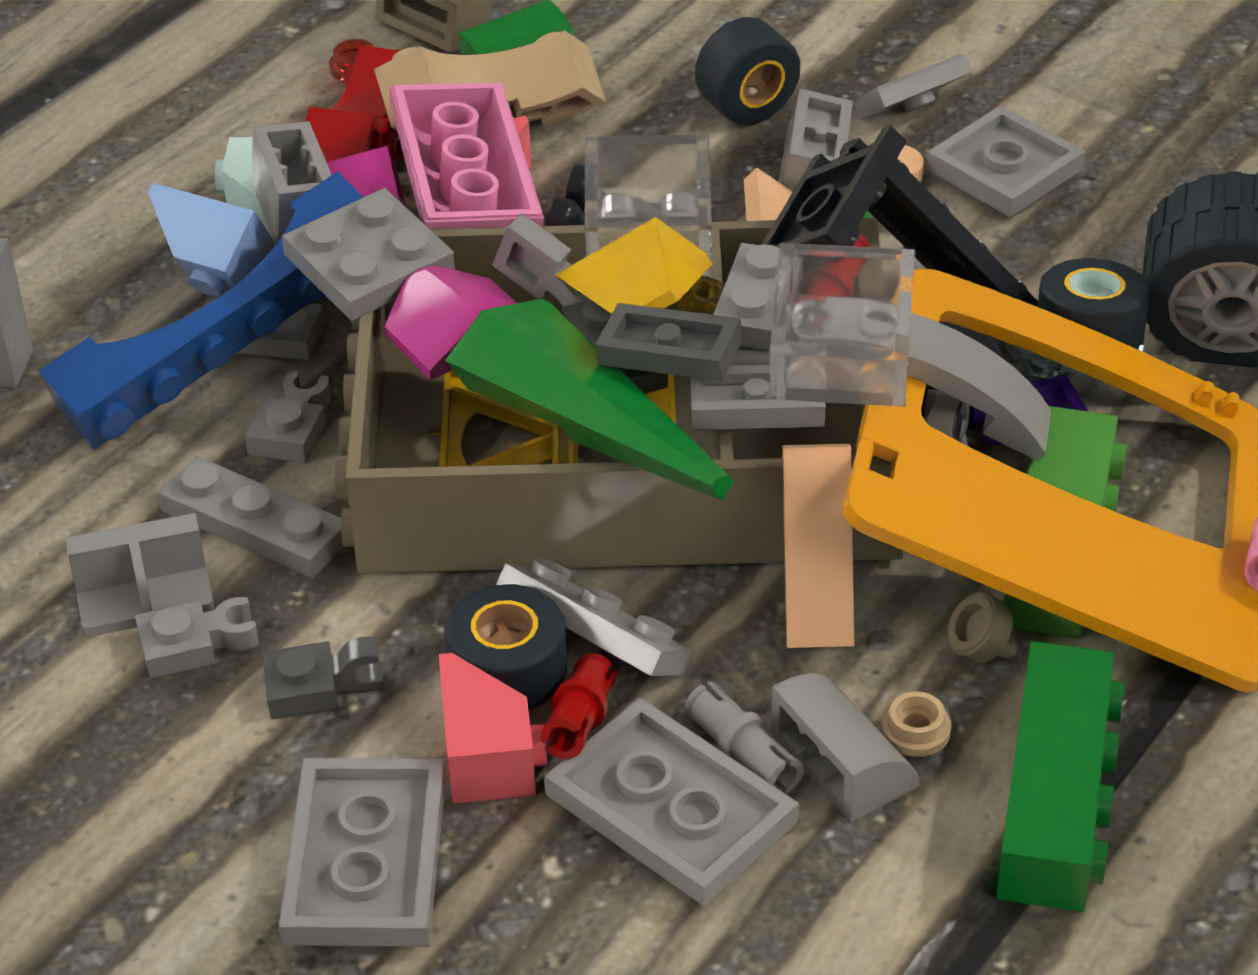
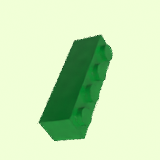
(1057, 776)

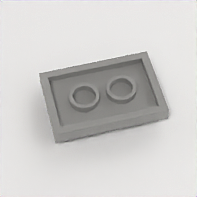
(672, 800)
(363, 853)

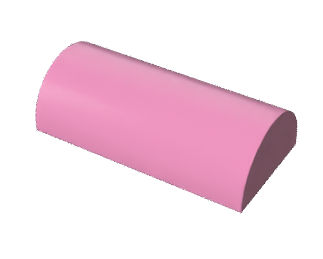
(463, 155)

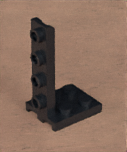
(870, 178)

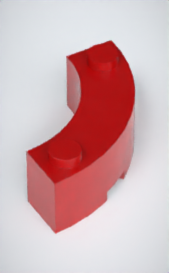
(359, 117)

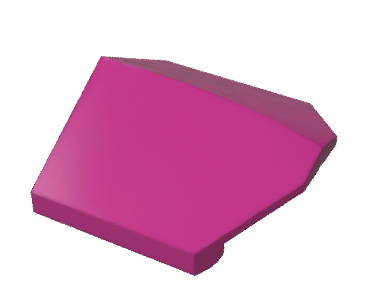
(436, 312)

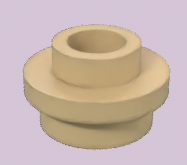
(916, 724)

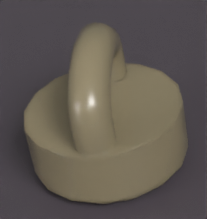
(982, 629)

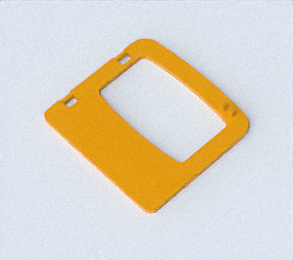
(1052, 546)

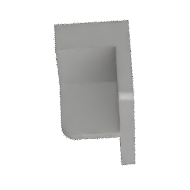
(137, 572)

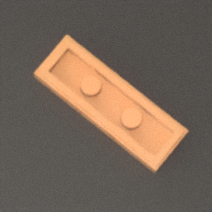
(817, 546)

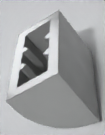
(284, 168)
(838, 745)

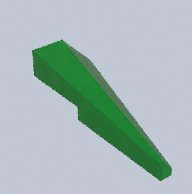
(549, 369)

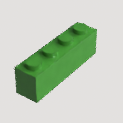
(1079, 461)

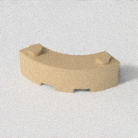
(540, 79)

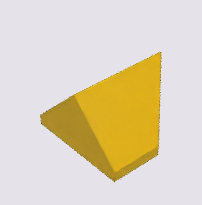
(640, 268)

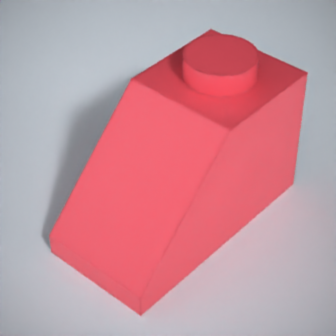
(487, 735)

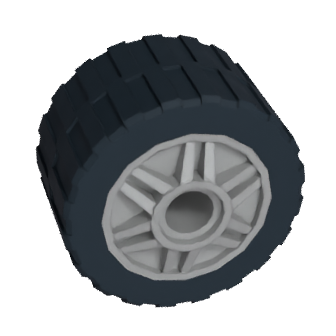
(1206, 270)

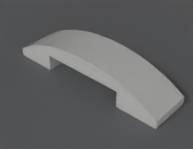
(983, 380)

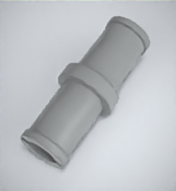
(743, 736)

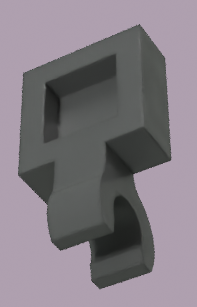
(310, 677)

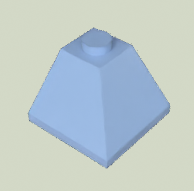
(210, 238)

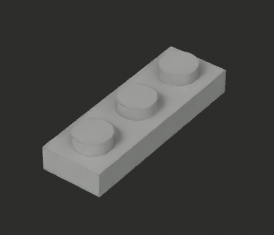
(254, 516)
(598, 618)

